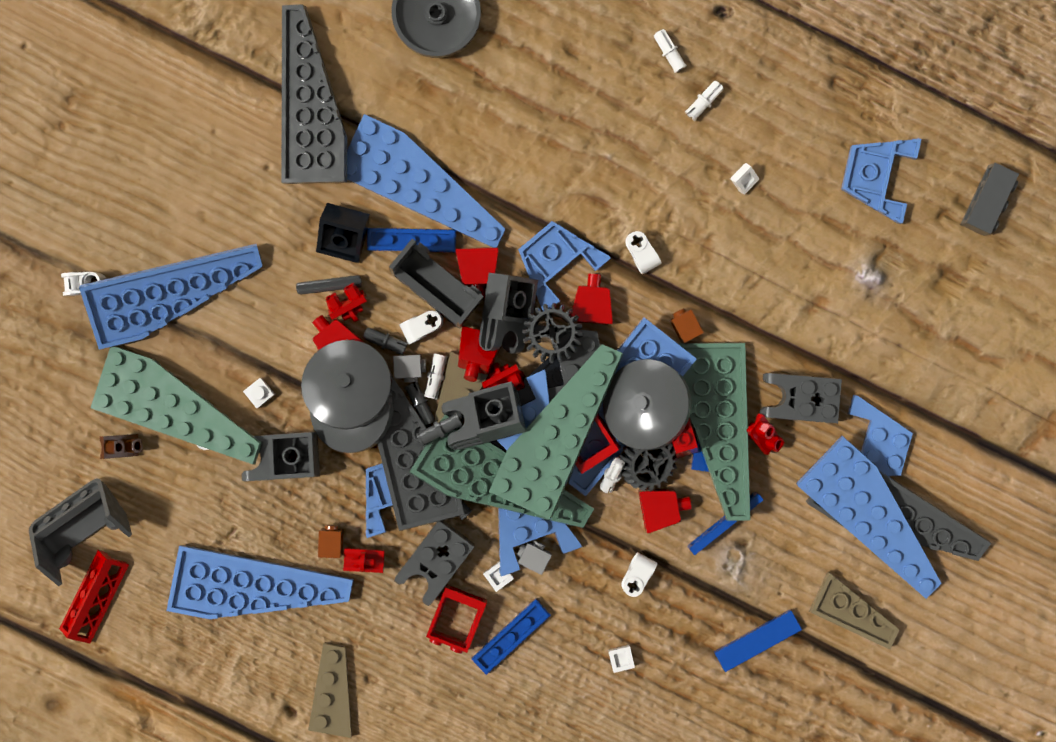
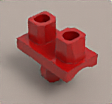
(348, 307)
(504, 375)
(764, 435)
(363, 560)

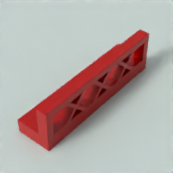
(86, 597)

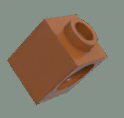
(686, 325)
(330, 542)

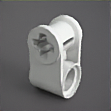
(644, 256)
(75, 279)
(418, 327)
(640, 571)

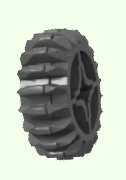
(547, 314)
(659, 468)

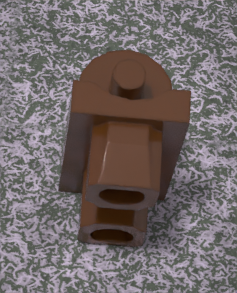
(120, 446)

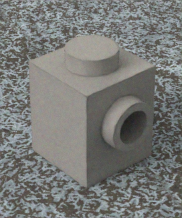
(409, 367)
(534, 556)

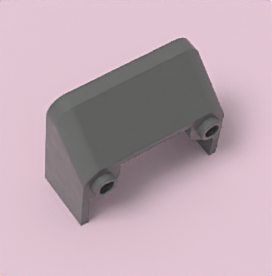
(435, 284)
(72, 522)

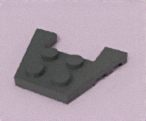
(569, 367)

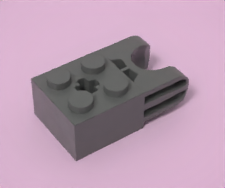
(505, 310)
(797, 396)
(487, 415)
(277, 460)
(432, 564)

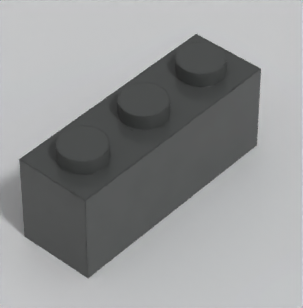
(990, 199)

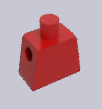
(476, 265)
(593, 302)
(332, 332)
(472, 356)
(661, 508)

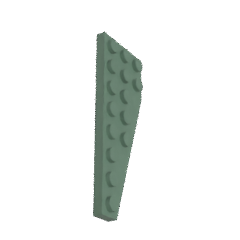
(152, 397)
(720, 420)
(545, 455)
(470, 473)

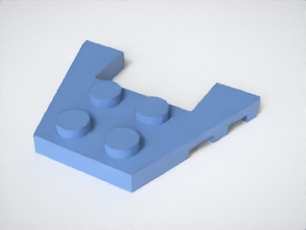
(869, 174)
(552, 251)
(531, 410)
(885, 439)
(376, 498)
(522, 528)

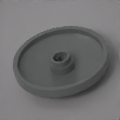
(436, 26)
(346, 384)
(647, 404)
(355, 439)

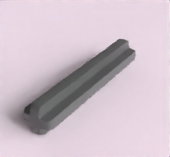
(327, 284)

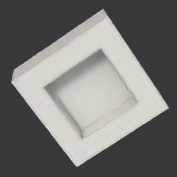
(744, 178)
(259, 393)
(495, 579)
(621, 658)

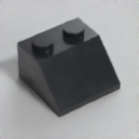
(342, 232)

